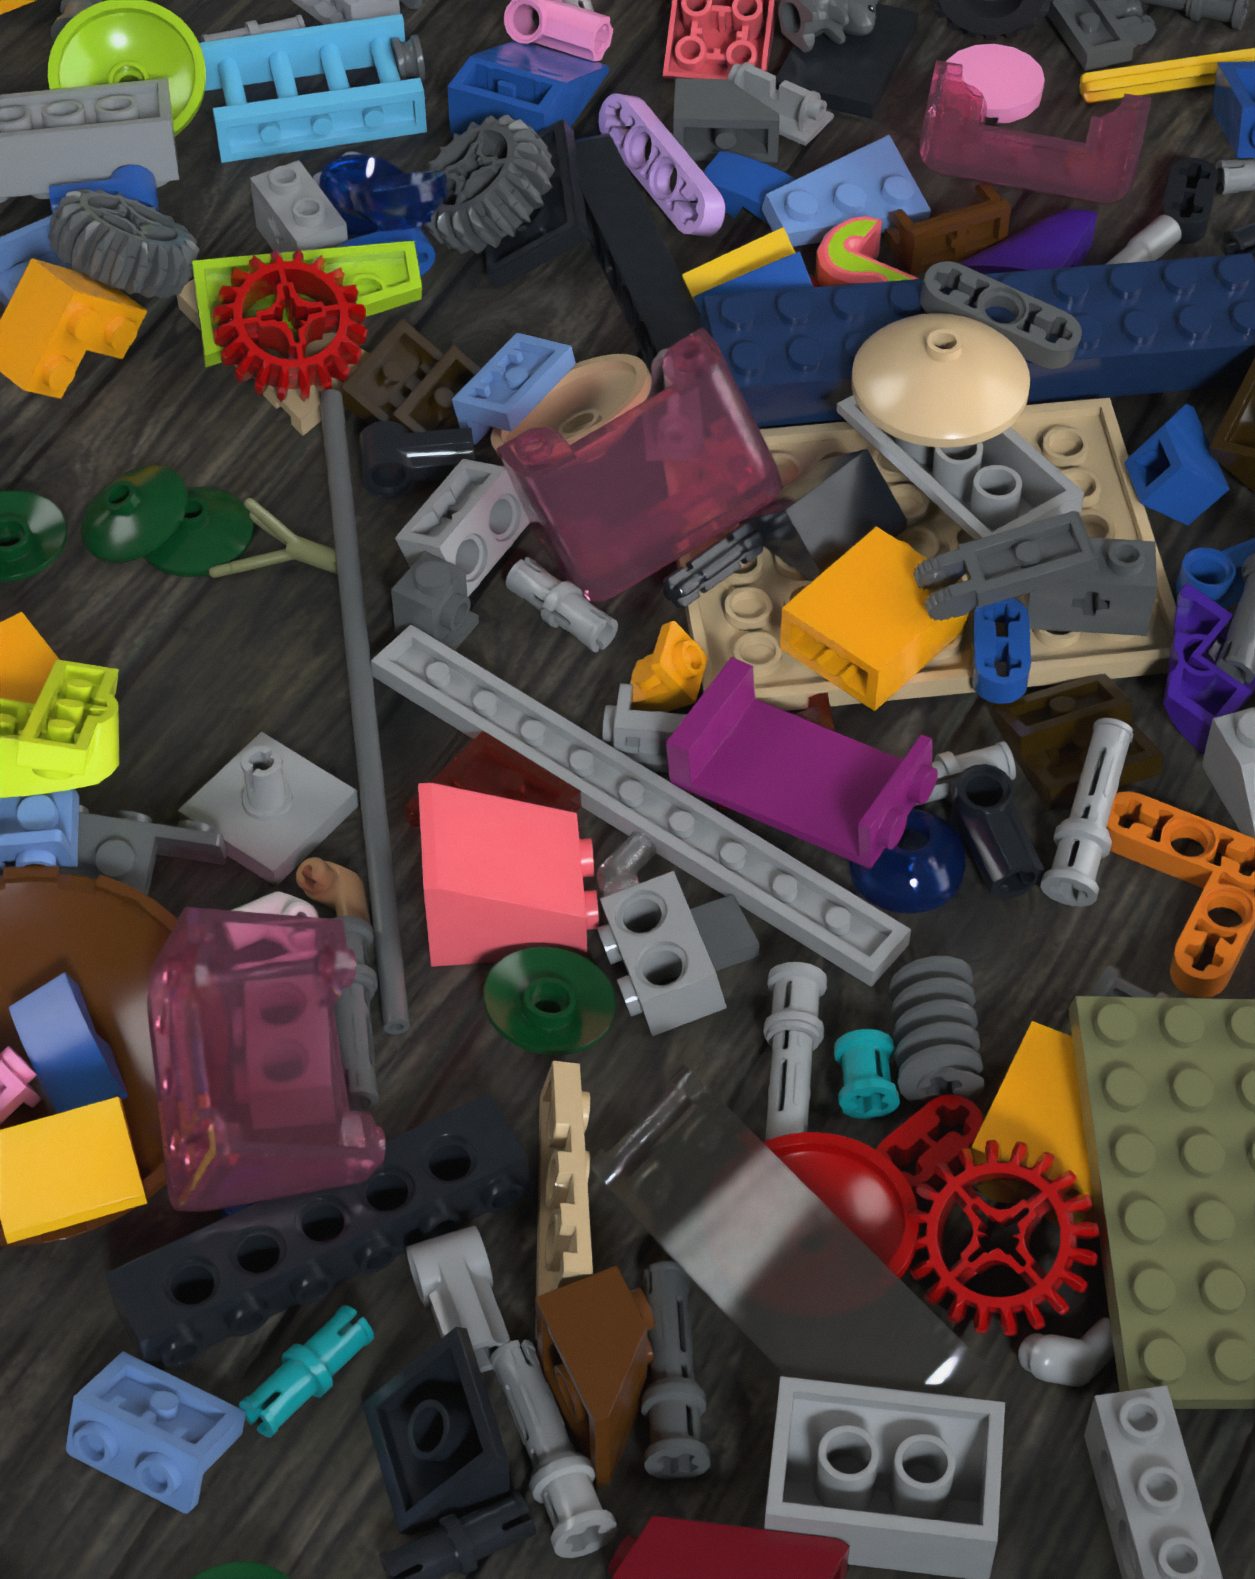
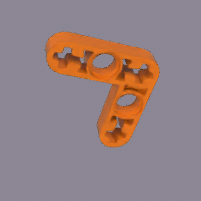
(1221, 884)

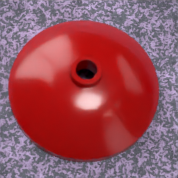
(858, 1188)

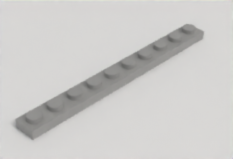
(639, 800)

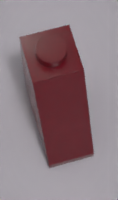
(720, 1551)

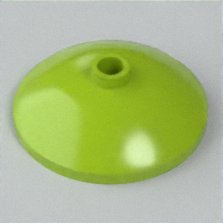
(128, 44)

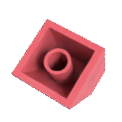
(501, 877)

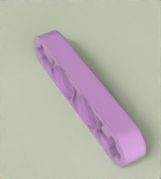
(666, 154)

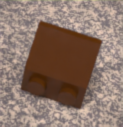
(596, 1362)

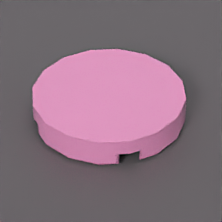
(1006, 78)

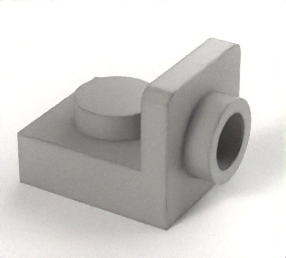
(639, 733)

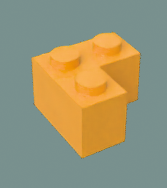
(55, 321)

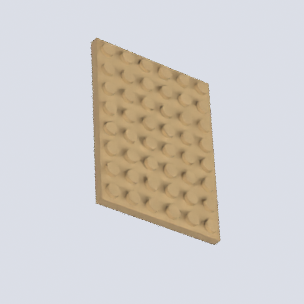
(1078, 437)

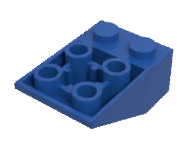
(522, 83)

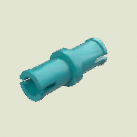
(306, 1371)

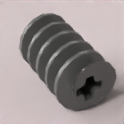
(936, 1030)

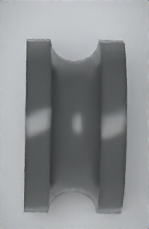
(409, 58)

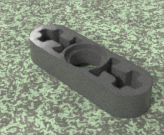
(1044, 318)

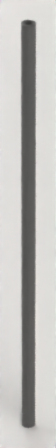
(364, 720)

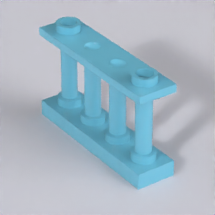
(313, 119)

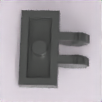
(1101, 30)

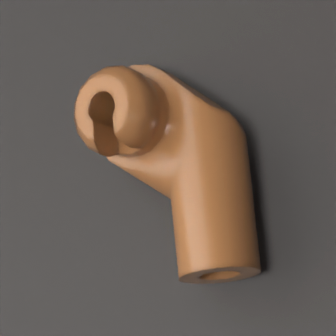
(333, 887)

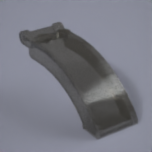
(777, 1252)

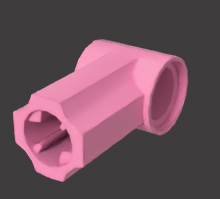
(560, 27)

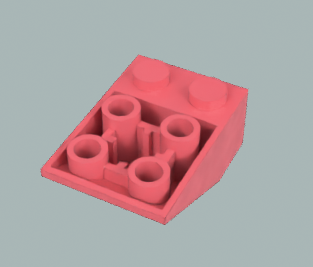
(716, 34)

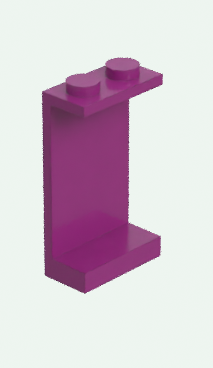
(796, 771)

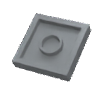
(271, 807)

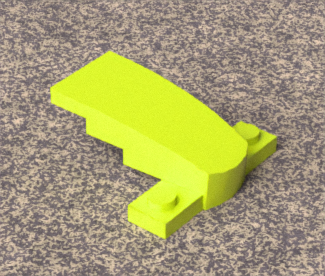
(64, 737)

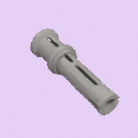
(1084, 836)
(793, 1034)
(559, 1473)

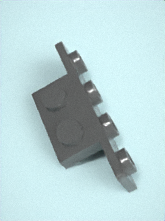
(128, 846)

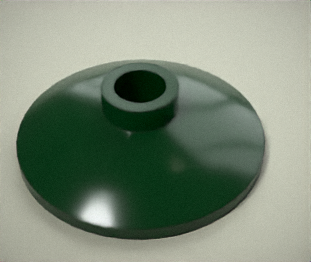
(134, 514)
(30, 534)
(210, 534)
(549, 1000)

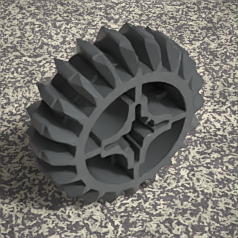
(492, 183)
(123, 243)

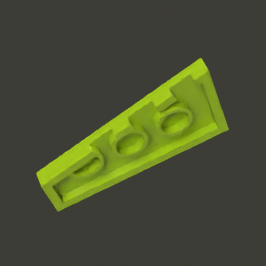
(383, 275)

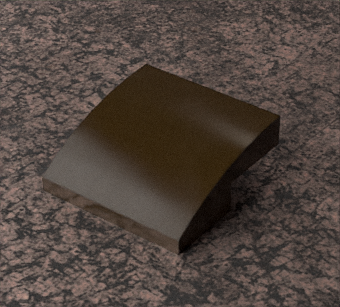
(408, 382)
(1054, 730)

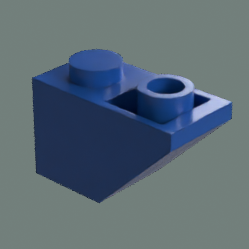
(1176, 469)

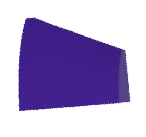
(1048, 244)
(1194, 684)

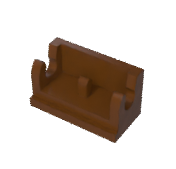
(949, 235)

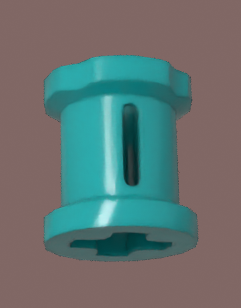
(866, 1074)

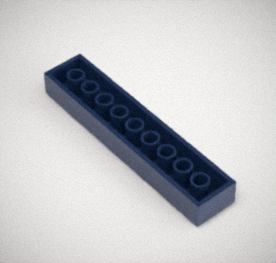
(1140, 324)

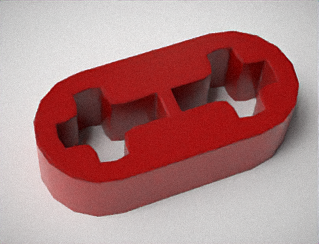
(919, 1138)

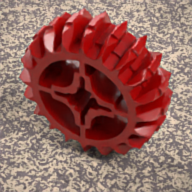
(246, 337)
(1027, 1216)

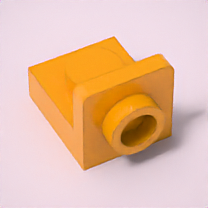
(671, 674)

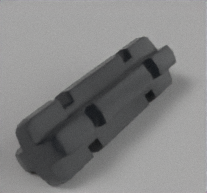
(713, 565)

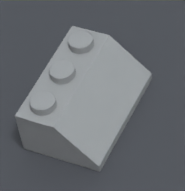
(889, 1474)

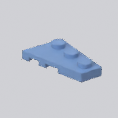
(857, 185)

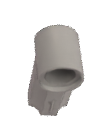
(456, 1283)

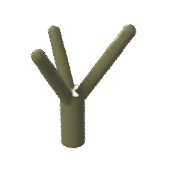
(296, 547)

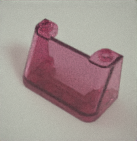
(964, 148)
(648, 479)
(254, 1060)

